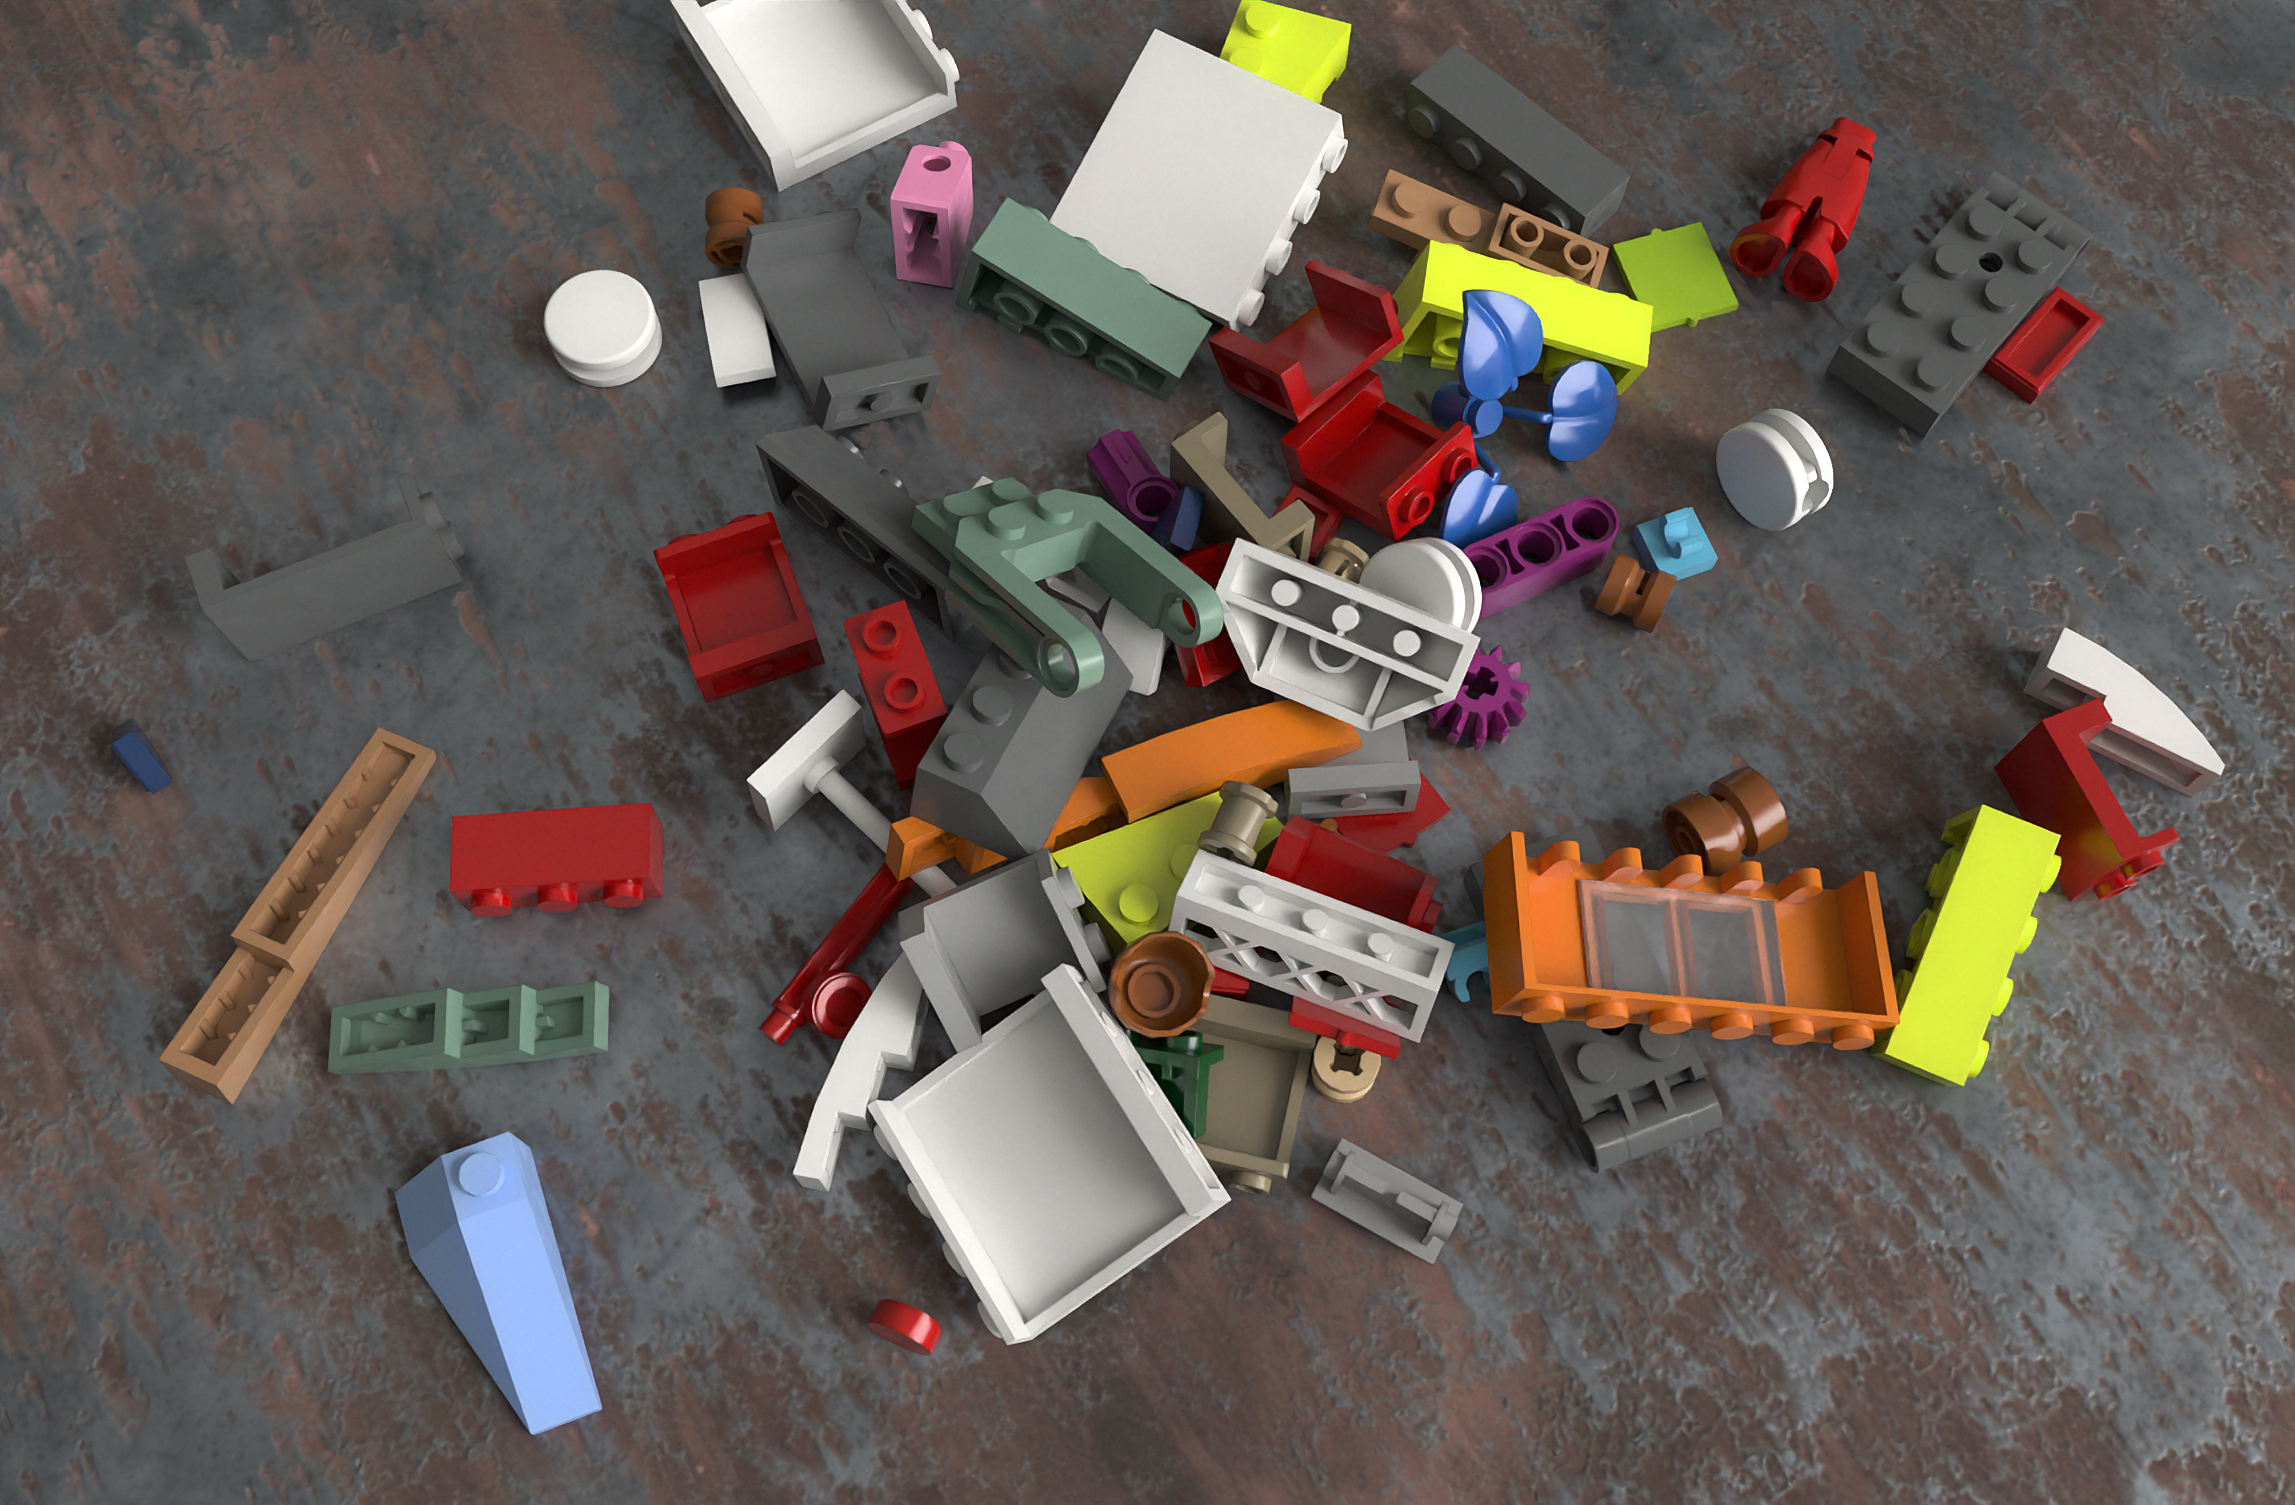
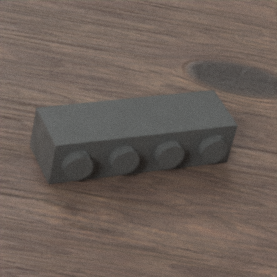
(1514, 144)

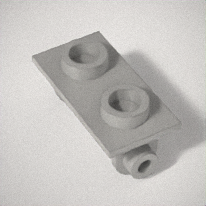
(1387, 1201)

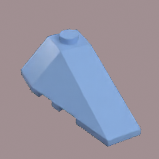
(495, 1265)

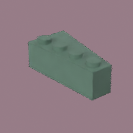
(1080, 300)

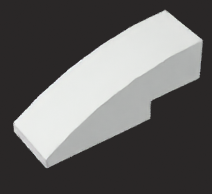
(2146, 725)

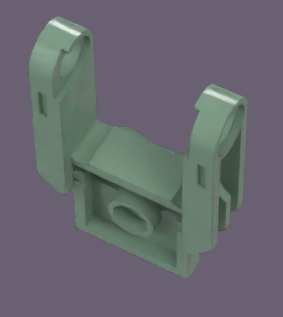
(1010, 538)

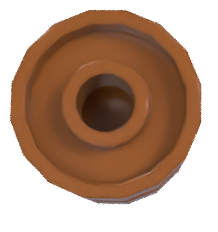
(1734, 819)

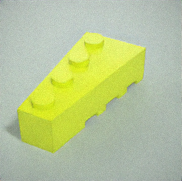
(1288, 47)
(1574, 317)
(1968, 943)

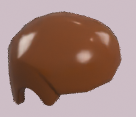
(1160, 984)

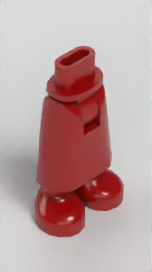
(1812, 208)

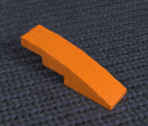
(1238, 747)
(919, 845)

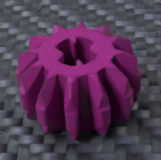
(1496, 707)

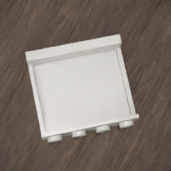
(818, 75)
(1202, 178)
(1047, 1158)

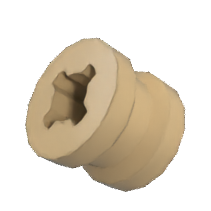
(1335, 1073)

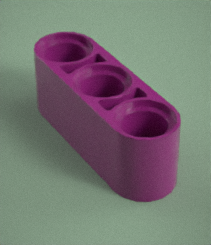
(1554, 541)

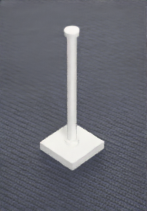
(812, 764)

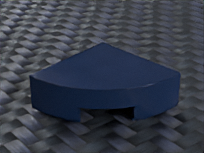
(1179, 522)
(140, 756)

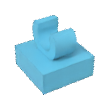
(1675, 544)
(1467, 957)

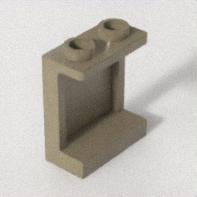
(1228, 512)
(1253, 1092)

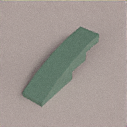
(468, 1029)

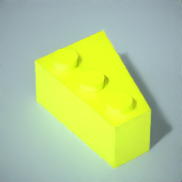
(1137, 869)

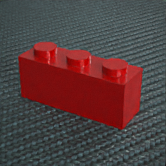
(556, 858)

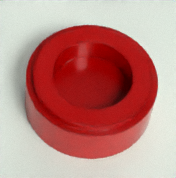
(835, 1002)
(905, 1326)

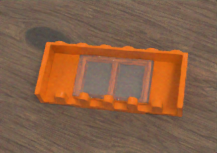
(1685, 947)

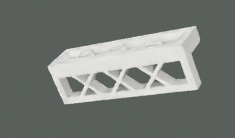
(1312, 936)

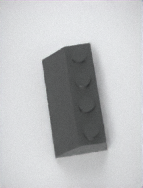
(860, 517)
(1015, 751)

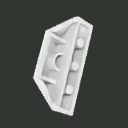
(1337, 640)

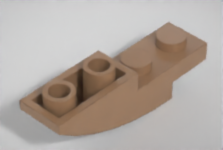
(1421, 213)

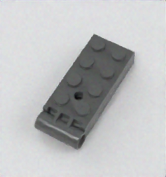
(1958, 302)
(1620, 1090)

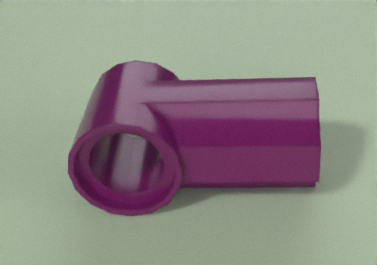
(1131, 478)

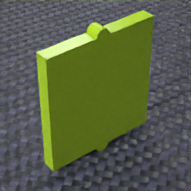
(1675, 275)

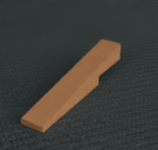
(296, 918)

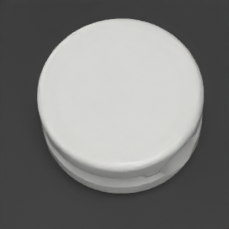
(603, 328)
(1774, 469)
(1428, 577)

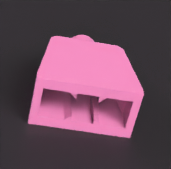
(932, 186)

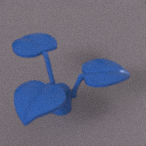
(1497, 345)

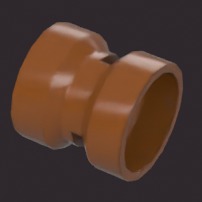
(728, 225)
(1621, 589)

